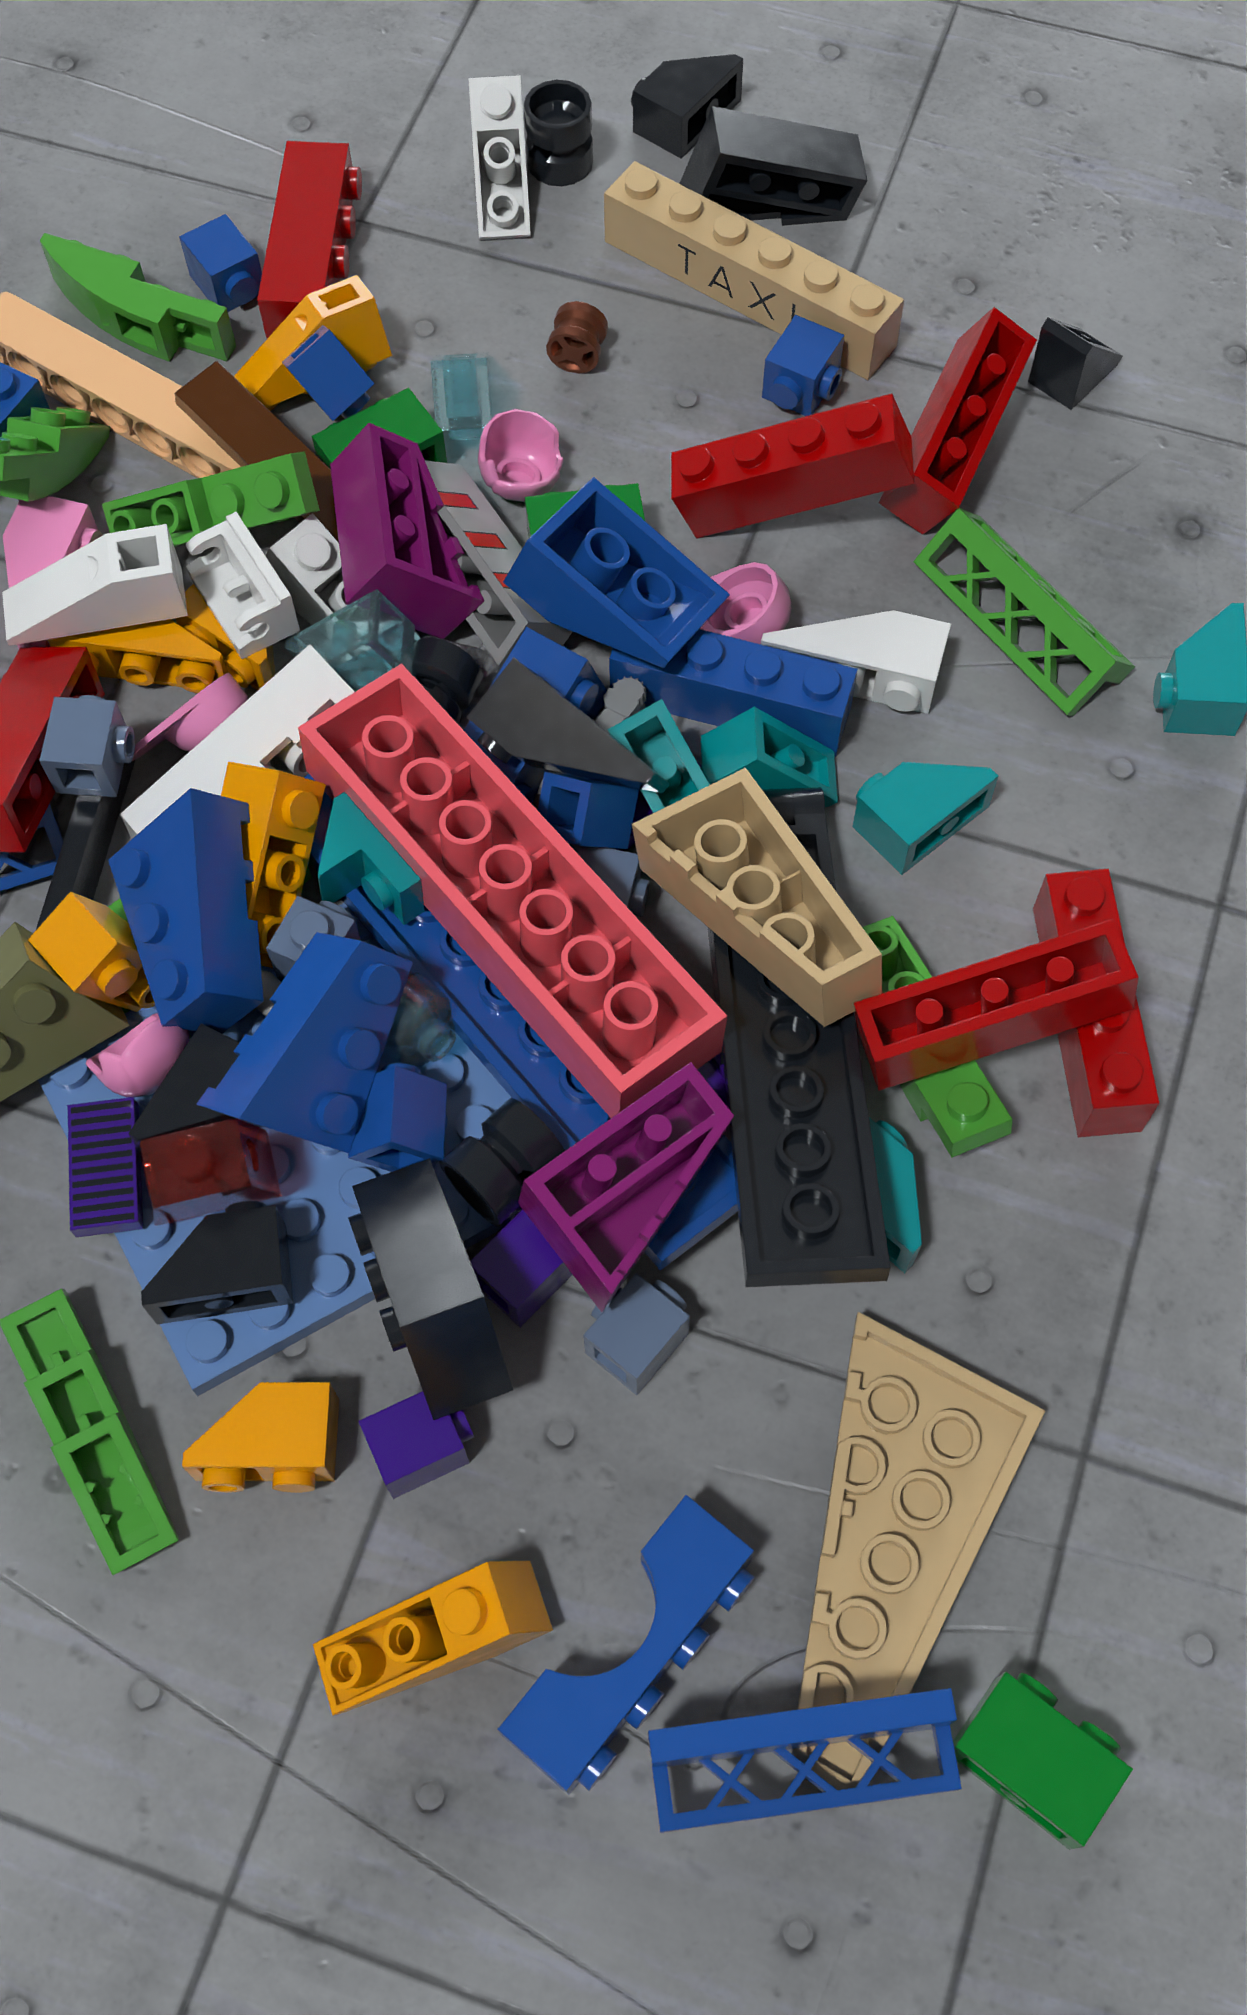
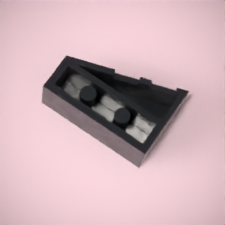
(776, 168)
(431, 1288)

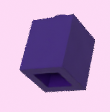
(519, 1269)
(413, 1446)

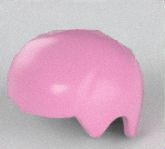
(519, 455)
(140, 1058)

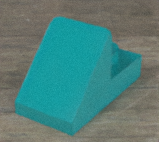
(362, 856)

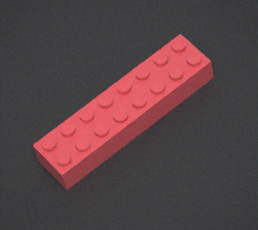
(515, 892)

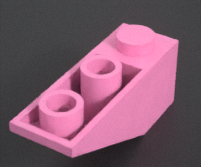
(42, 535)

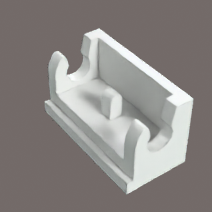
(241, 587)

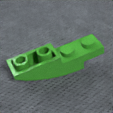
(143, 315)
(47, 451)
(258, 492)
(956, 1099)

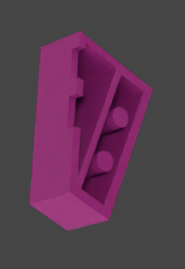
(394, 534)
(623, 1180)

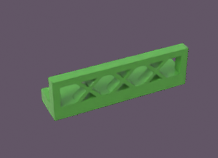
(1041, 599)

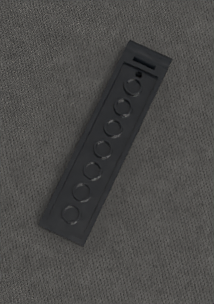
(798, 1114)

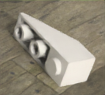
(499, 157)
(311, 570)
(101, 586)
(892, 650)

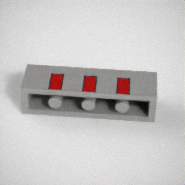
(486, 561)

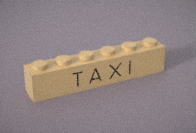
(748, 266)

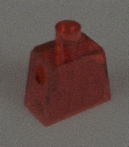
(207, 1169)

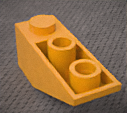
(344, 309)
(151, 654)
(276, 840)
(433, 1634)

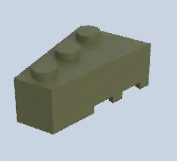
(42, 1016)

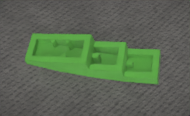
(89, 1431)

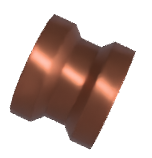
(577, 337)

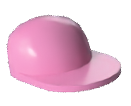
(756, 603)
(196, 717)

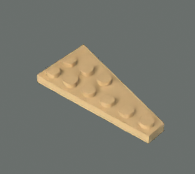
(907, 1509)

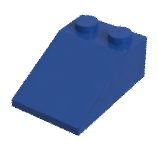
(614, 578)

